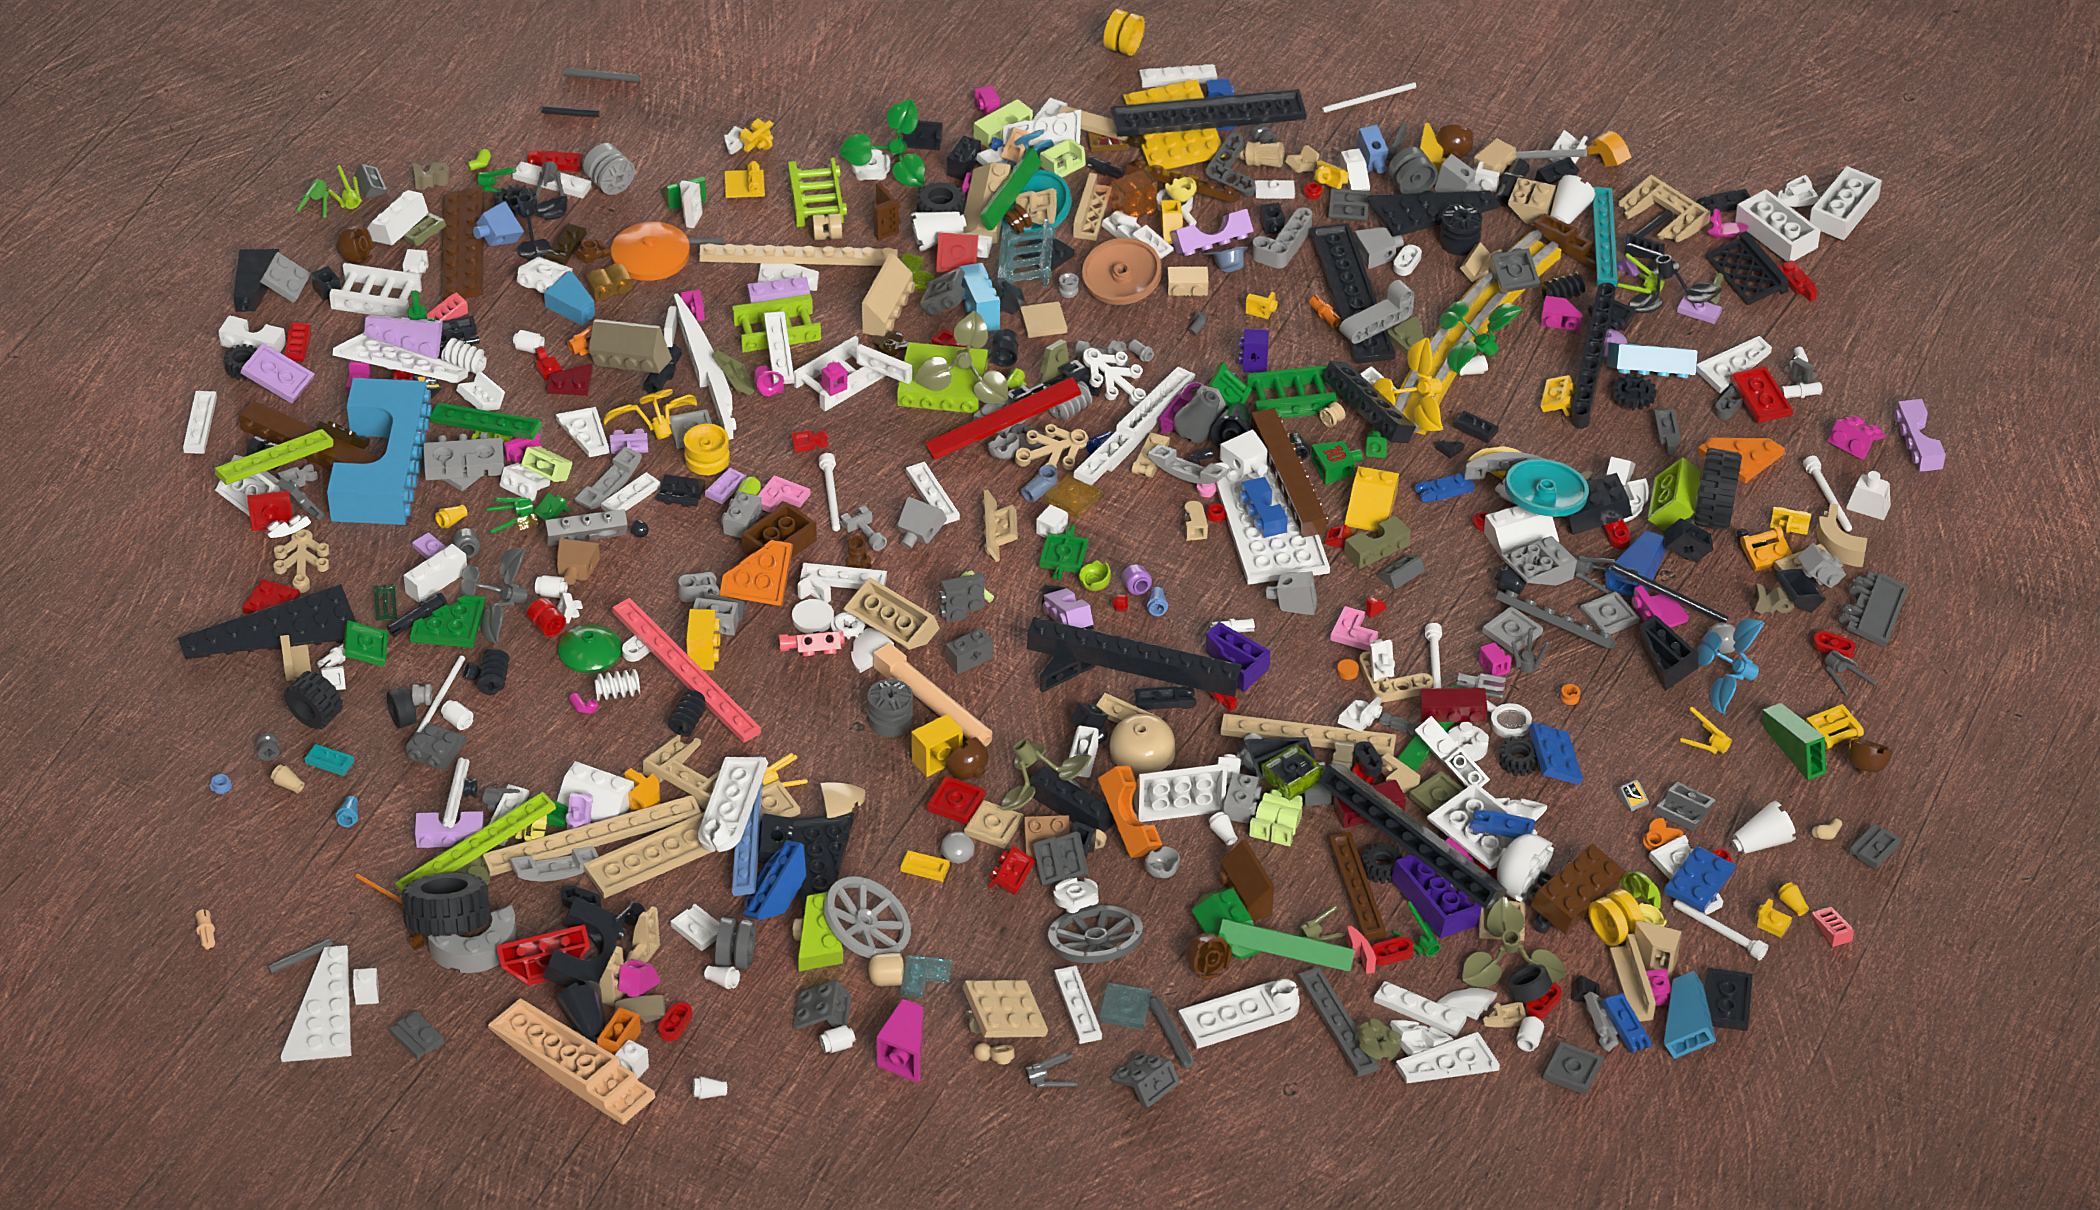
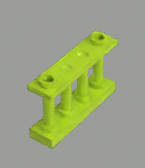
(798, 187)
(791, 306)

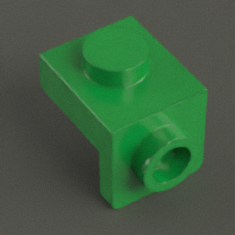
(1376, 444)
(551, 507)

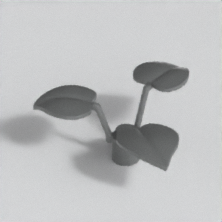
(492, 618)

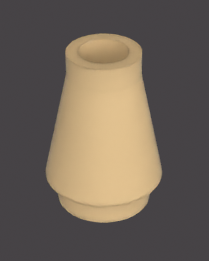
(286, 778)

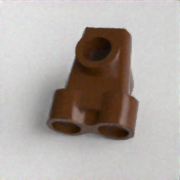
(592, 250)
(857, 553)

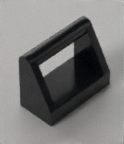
(1800, 588)

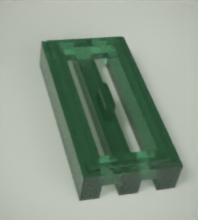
(384, 590)

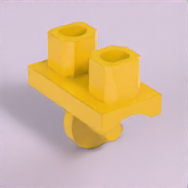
(760, 137)
(1330, 175)
(1790, 520)

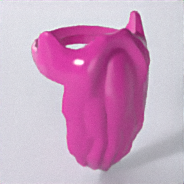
(1723, 230)
(764, 381)

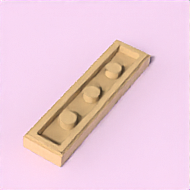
(1095, 123)

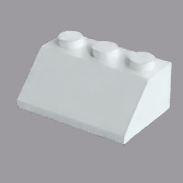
(398, 218)
(256, 484)
(1517, 528)
(608, 790)

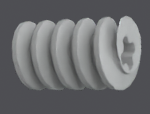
(1073, 405)

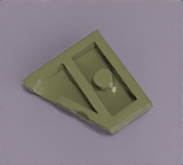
(425, 228)
(1406, 334)
(1054, 357)
(735, 372)

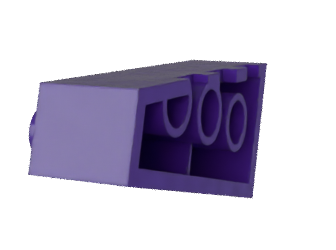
(1434, 897)

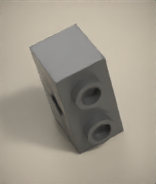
(969, 651)

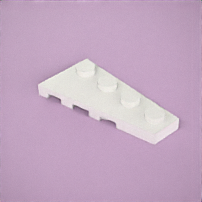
(1670, 859)
(1452, 1059)

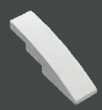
(1141, 233)

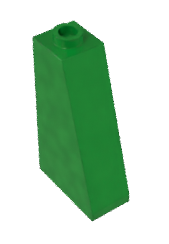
(1796, 739)

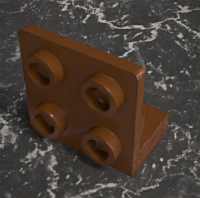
(885, 213)

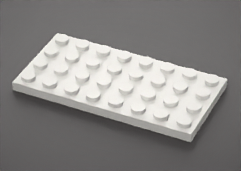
(1271, 556)

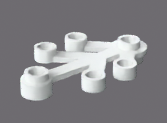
(1095, 360)

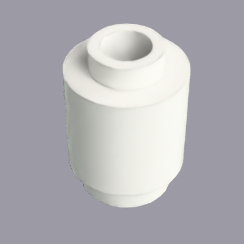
(527, 341)
(550, 586)
(457, 714)
(1530, 1033)
(837, 1039)

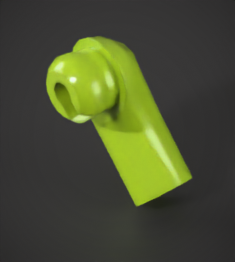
(481, 161)

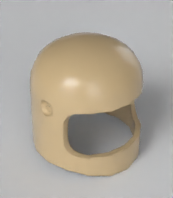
(886, 969)

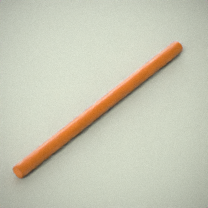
(382, 890)

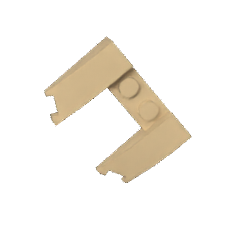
(1652, 190)
(668, 765)
(644, 946)

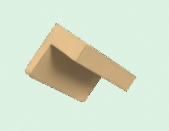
(1477, 262)
(295, 659)

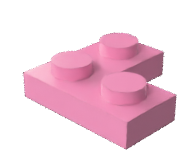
(782, 490)
(1349, 631)

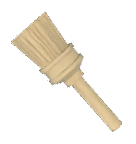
(1262, 154)

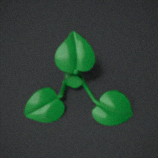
(911, 168)
(1464, 352)

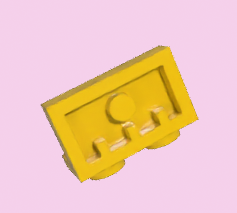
(1559, 394)

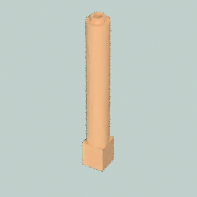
(894, 665)

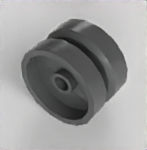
(1412, 171)
(735, 943)

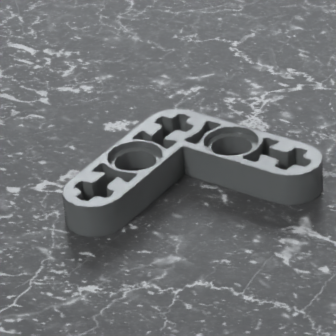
(1224, 166)

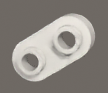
(1407, 260)
(634, 649)

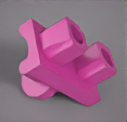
(516, 448)

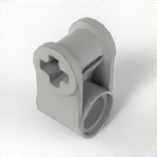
(695, 585)

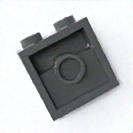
(1514, 270)
(943, 292)
(961, 596)
(435, 746)

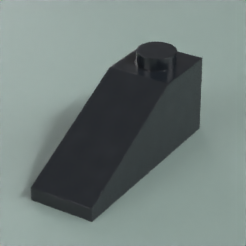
(1061, 670)

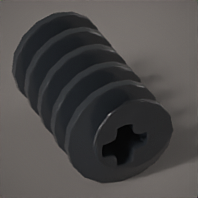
(1564, 286)
(493, 671)
(687, 713)

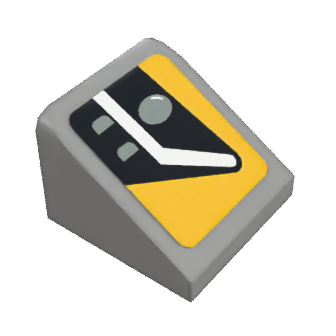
(1633, 795)

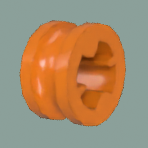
(1565, 695)

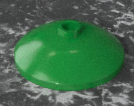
(589, 648)

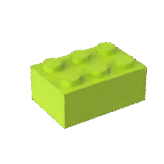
(1674, 494)

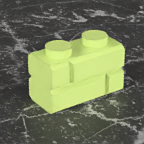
(546, 464)

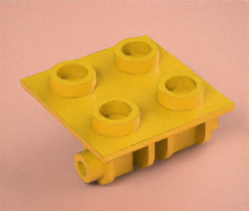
(745, 182)

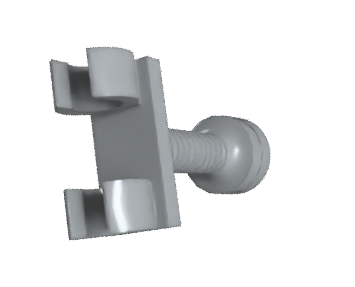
(1113, 349)
(876, 540)

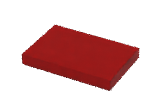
(1761, 394)

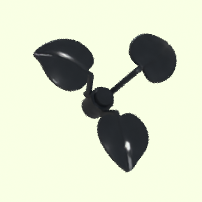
(550, 210)
(1665, 268)

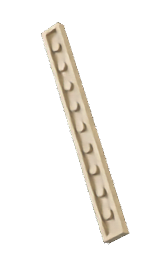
(795, 255)
(594, 834)

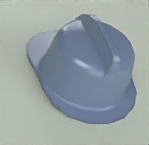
(1230, 259)

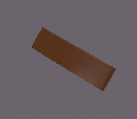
(1567, 239)

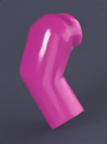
(583, 707)

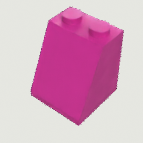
(902, 1041)

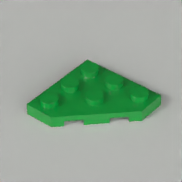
(451, 624)

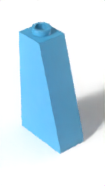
(1688, 1017)

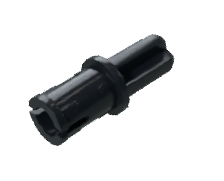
(1105, 168)

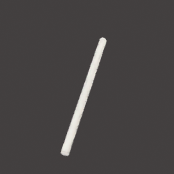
(1368, 97)
(441, 694)

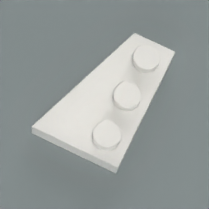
(778, 271)
(585, 430)

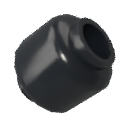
(1509, 580)

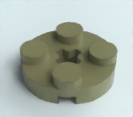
(1372, 1032)

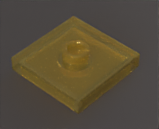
(1073, 495)

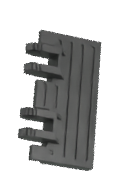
(1876, 607)

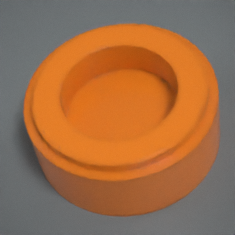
(1347, 669)

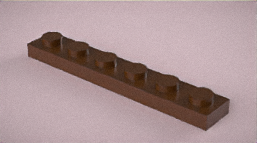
(1207, 187)
(1357, 885)

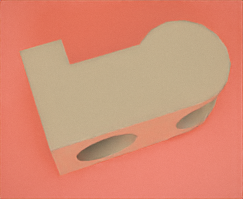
(1195, 521)

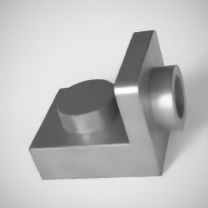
(1802, 371)

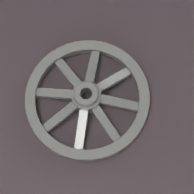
(864, 920)

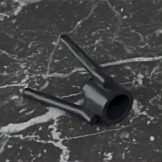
(631, 913)

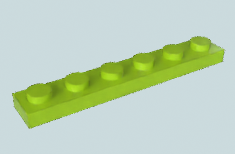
(273, 457)

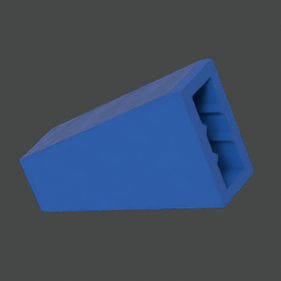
(1644, 556)

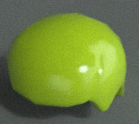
(1095, 576)

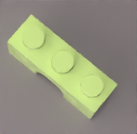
(993, 124)

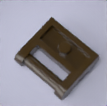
(344, 434)

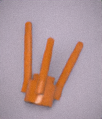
(579, 343)

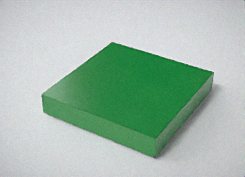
(365, 643)

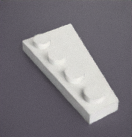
(1056, 128)
(1737, 359)

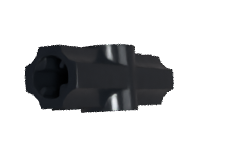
(1518, 170)
(656, 381)

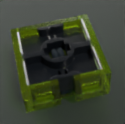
(1292, 772)

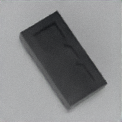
(1475, 426)

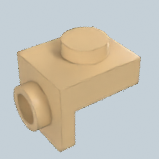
(1305, 161)

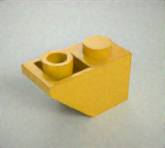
(1170, 218)

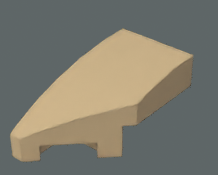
(1506, 1015)

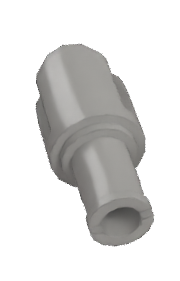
(1481, 682)

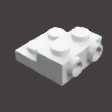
(541, 274)

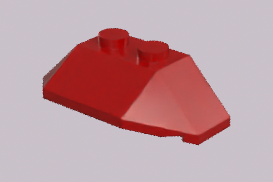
(529, 957)

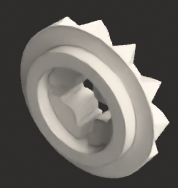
(839, 620)

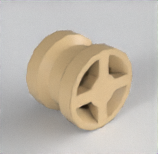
(1332, 414)

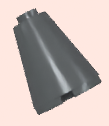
(1197, 417)

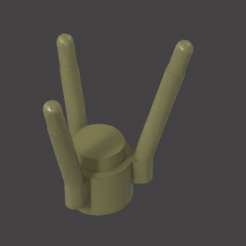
(1313, 929)

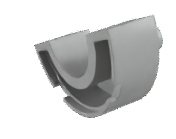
(478, 952)

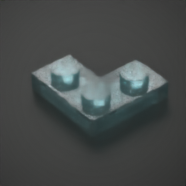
(924, 969)

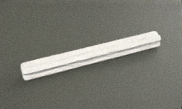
(456, 793)

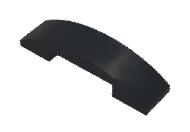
(1072, 369)

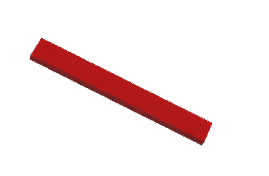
(1003, 418)

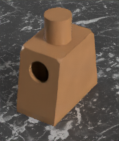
(577, 559)

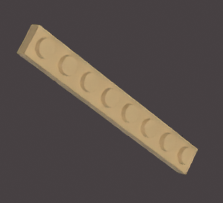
(1318, 735)

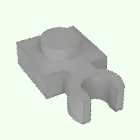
(299, 476)

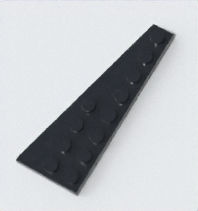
(306, 620)

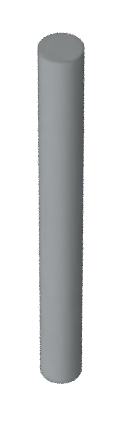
(1551, 154)

